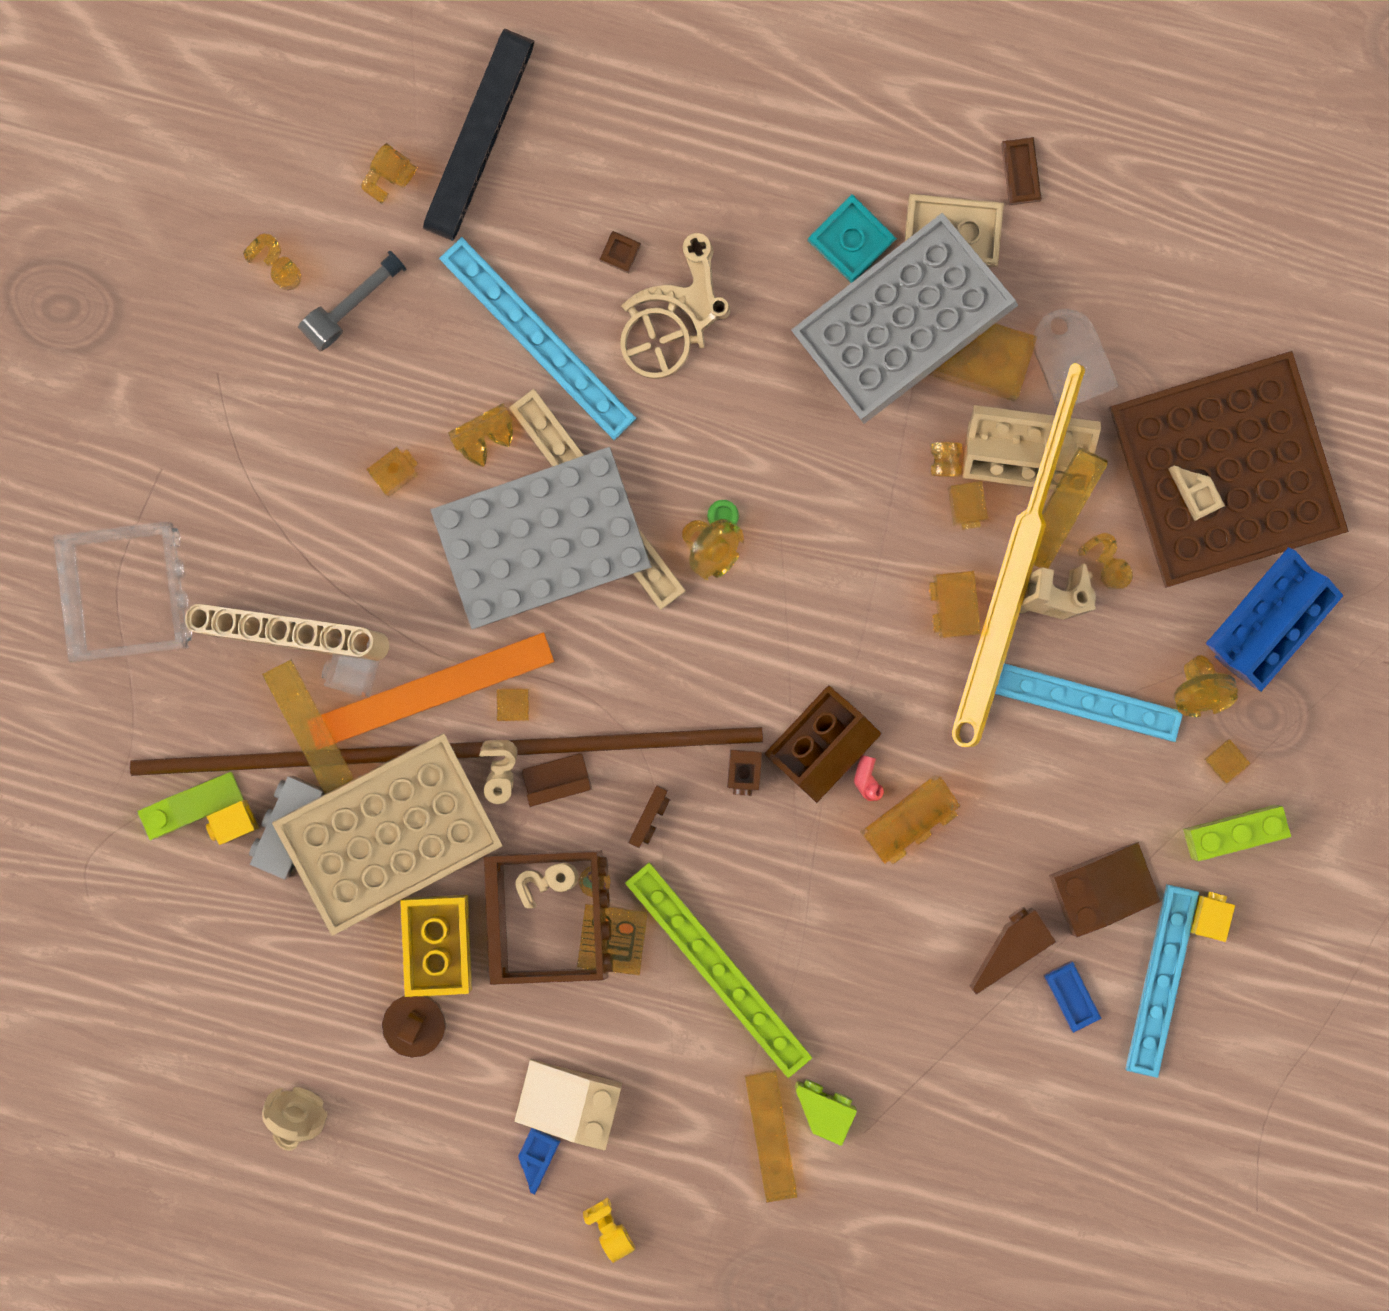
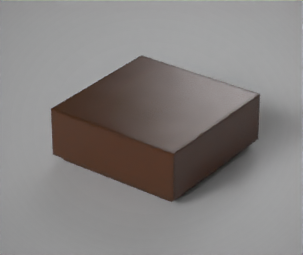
(620, 252)

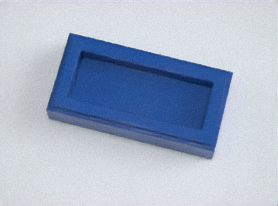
(1072, 996)

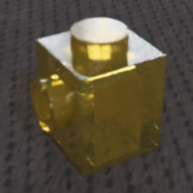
(393, 470)

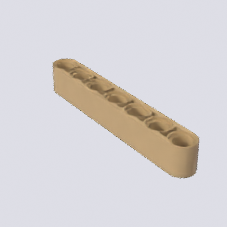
(298, 632)

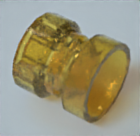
(946, 459)

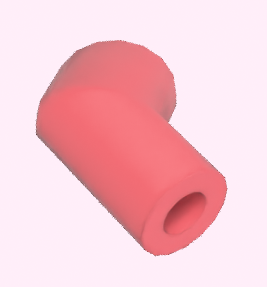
(865, 781)

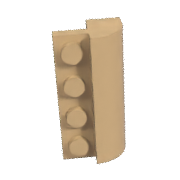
(1011, 445)

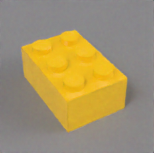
(436, 945)

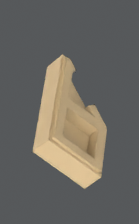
(1197, 492)

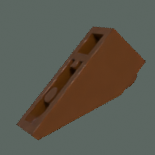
(1016, 944)

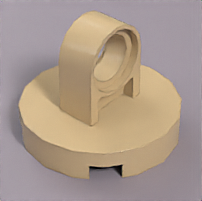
(293, 1116)

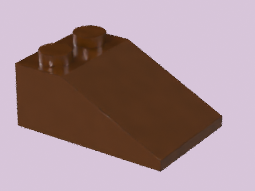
(1104, 889)

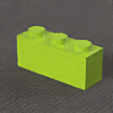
(1237, 832)

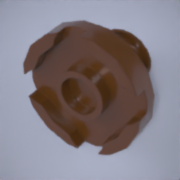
(414, 1025)

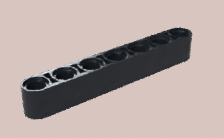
(478, 134)

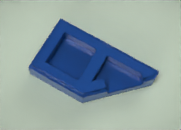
(536, 1156)

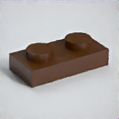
(656, 805)

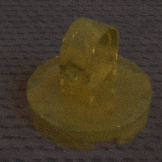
(714, 548)
(1204, 689)

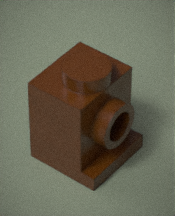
(747, 759)

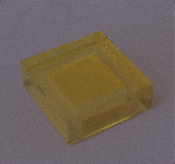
(512, 704)
(1227, 761)

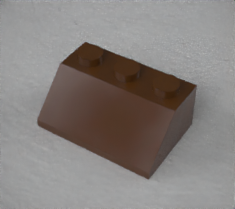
(823, 743)

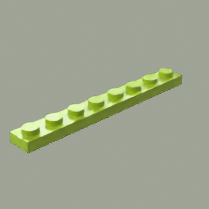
(718, 970)

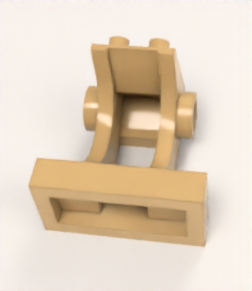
(1048, 600)

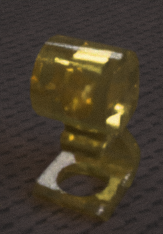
(283, 270)
(1116, 572)

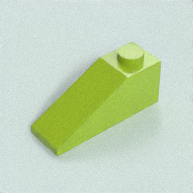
(190, 806)

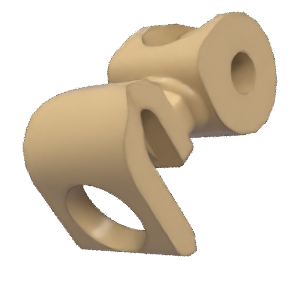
(500, 780)
(558, 877)

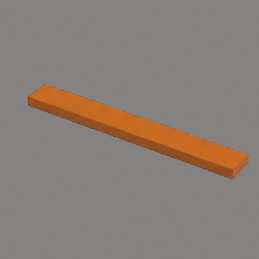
(439, 688)

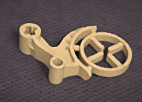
(695, 300)

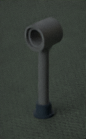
(322, 327)

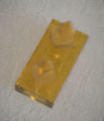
(470, 436)

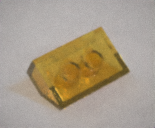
(911, 820)

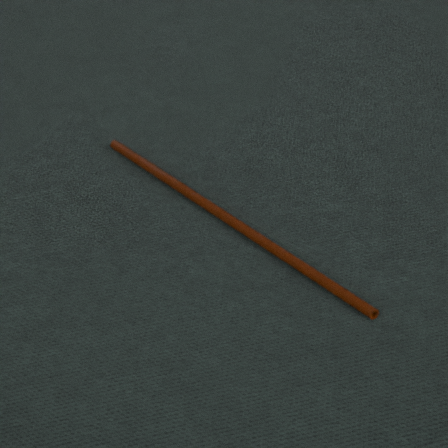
(461, 750)

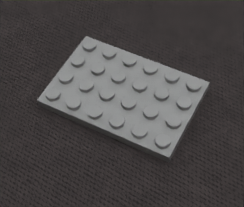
(904, 317)
(541, 538)

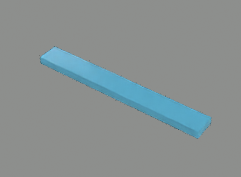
(537, 338)

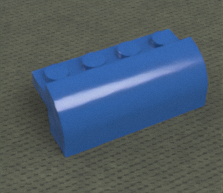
(1274, 620)

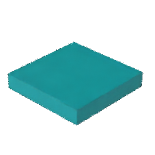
(851, 238)

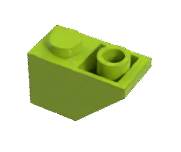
(826, 1115)

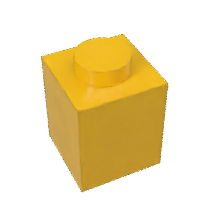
(231, 822)
(1212, 916)

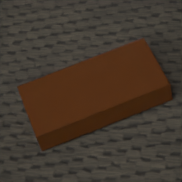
(1021, 171)

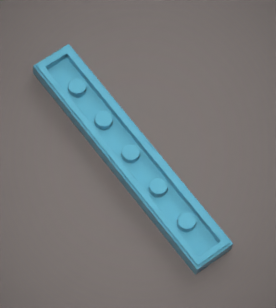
(1089, 702)
(1162, 981)

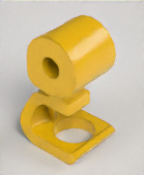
(614, 1237)

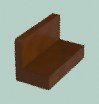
(556, 779)

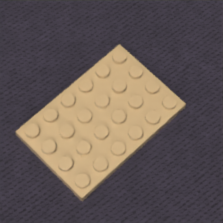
(387, 834)

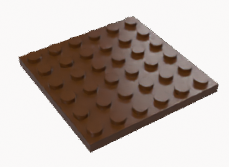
(1258, 447)

